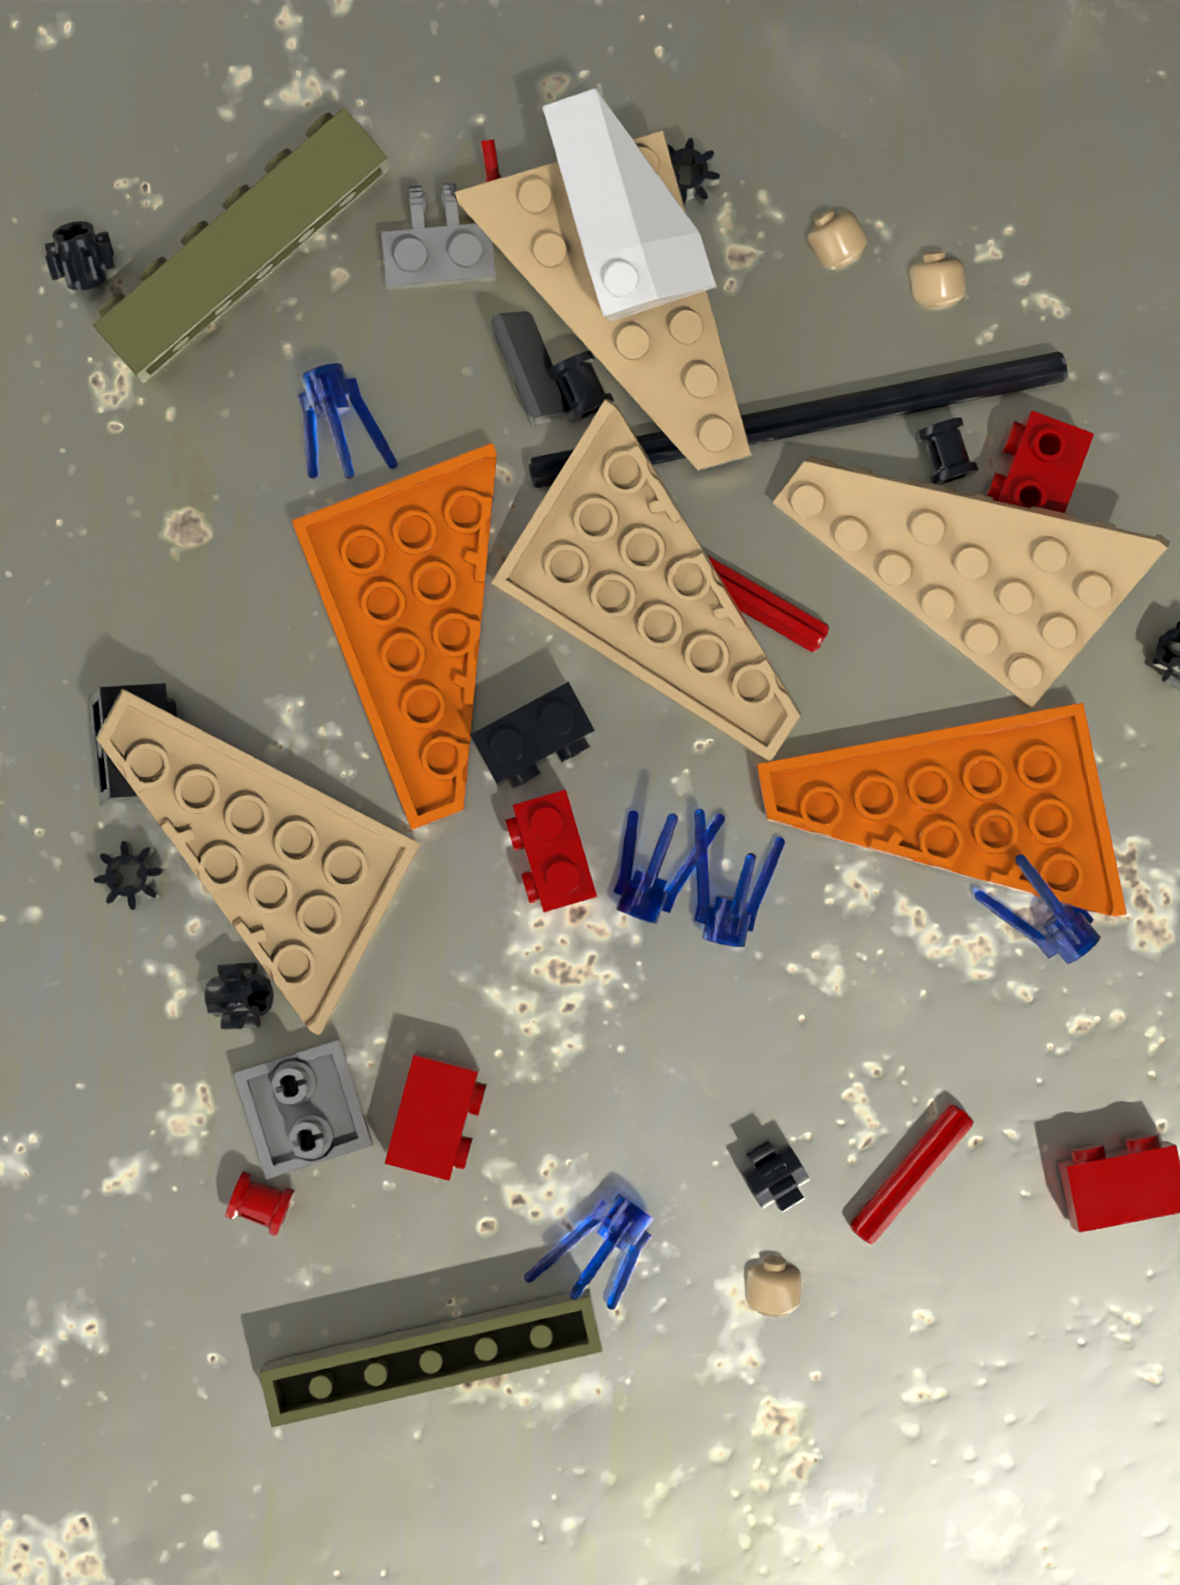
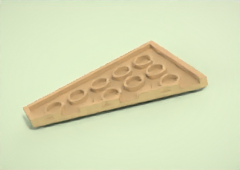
(660, 356)
(986, 575)
(633, 582)
(276, 855)

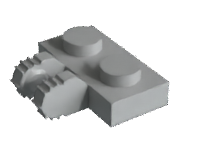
(439, 253)

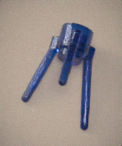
(328, 394)
(645, 893)
(730, 917)
(1067, 929)
(620, 1225)

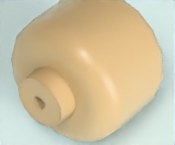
(837, 238)
(937, 280)
(773, 1287)

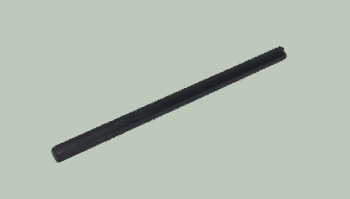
(855, 407)

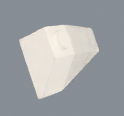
(627, 220)

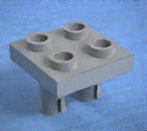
(303, 1109)

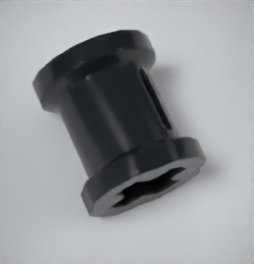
(580, 385)
(947, 451)

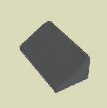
(529, 366)

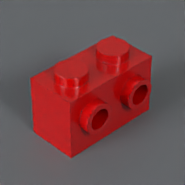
(1041, 464)
(554, 852)
(434, 1116)
(1121, 1183)

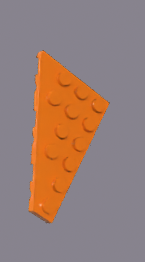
(407, 607)
(966, 803)

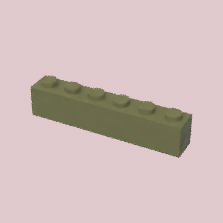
(242, 244)
(430, 1358)

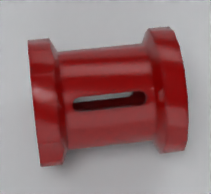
(259, 1203)

